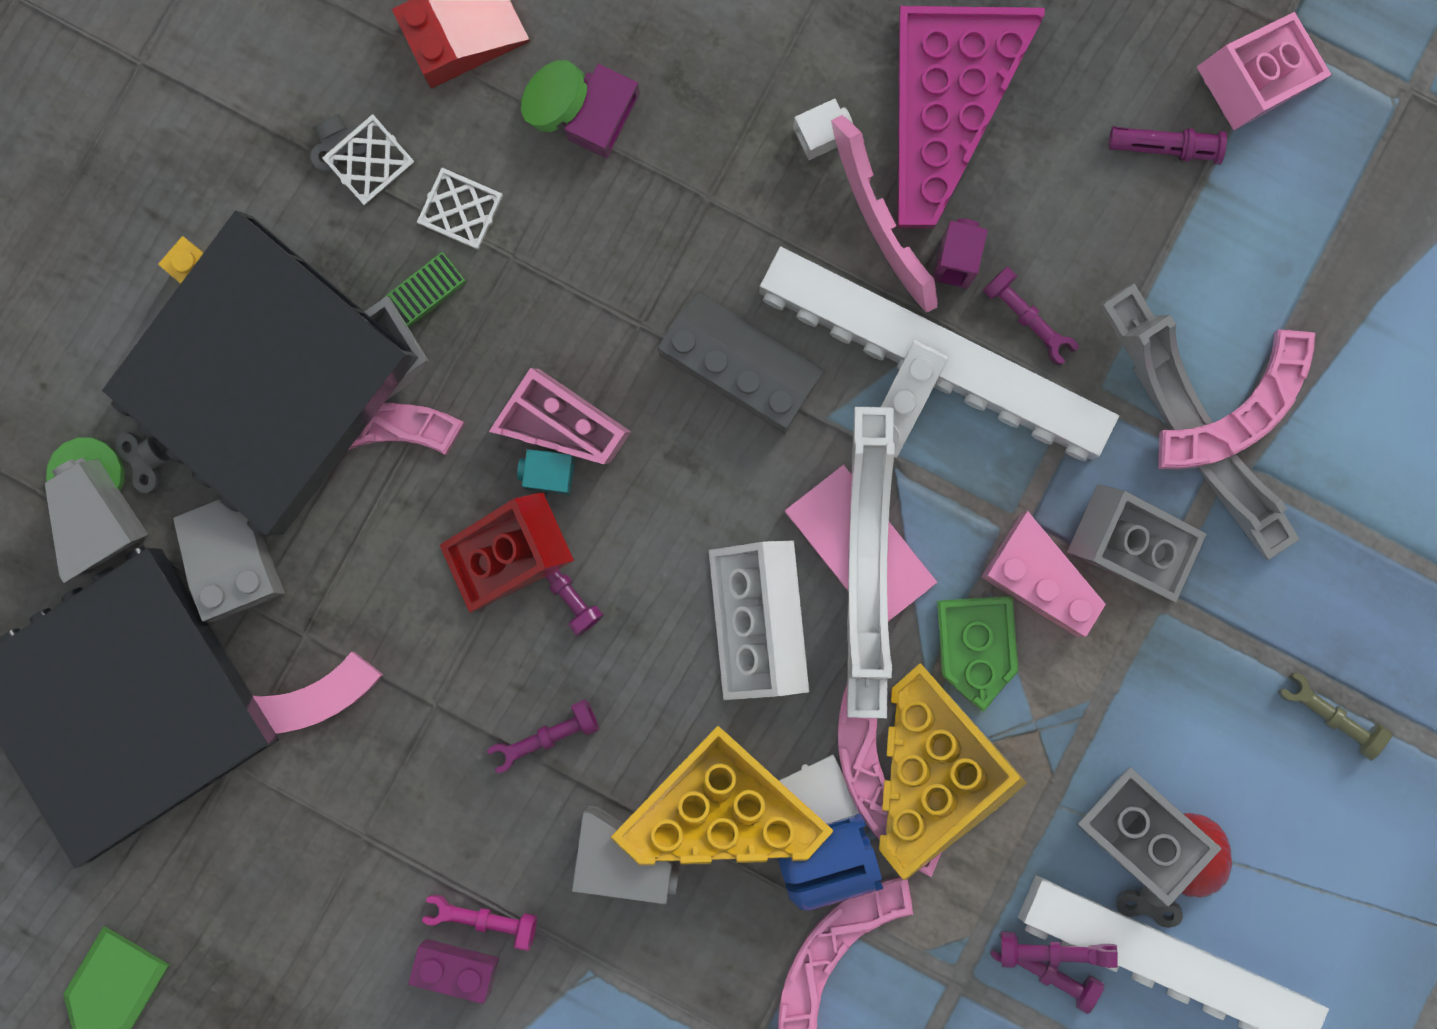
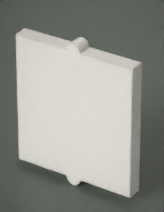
(822, 789)

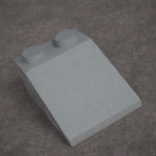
(1136, 542)
(225, 562)
(1148, 836)

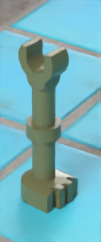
(1335, 717)

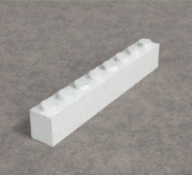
(1168, 961)

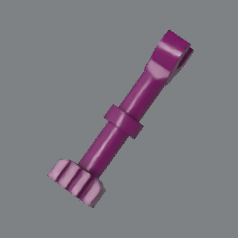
(1028, 315)
(585, 616)
(583, 720)
(1101, 955)
(1086, 994)

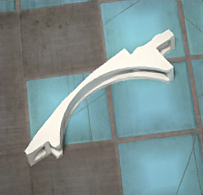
(867, 574)

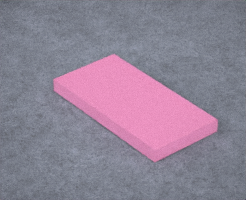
(825, 523)

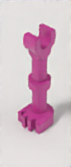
(523, 929)

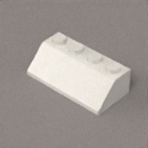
(758, 620)

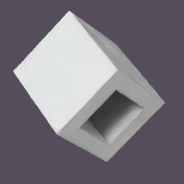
(816, 130)

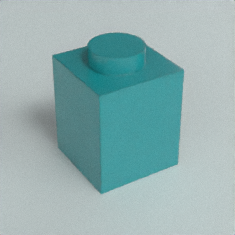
(546, 472)

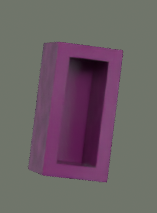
(604, 110)
(960, 253)
(453, 971)

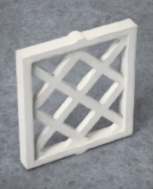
(390, 141)
(432, 197)

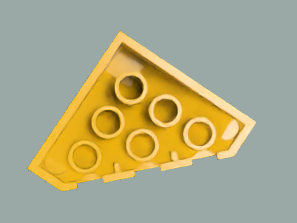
(941, 774)
(720, 809)

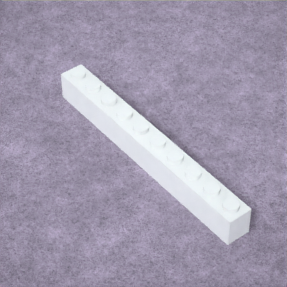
(970, 370)

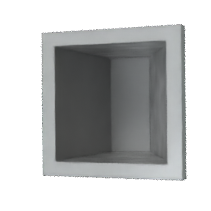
(88, 517)
(608, 871)

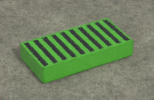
(426, 289)

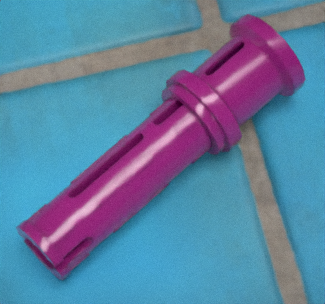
(1185, 145)

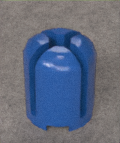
(838, 869)

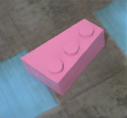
(559, 419)
(1043, 578)

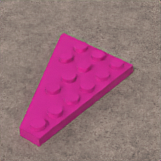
(949, 85)

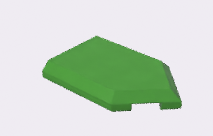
(978, 646)
(112, 984)

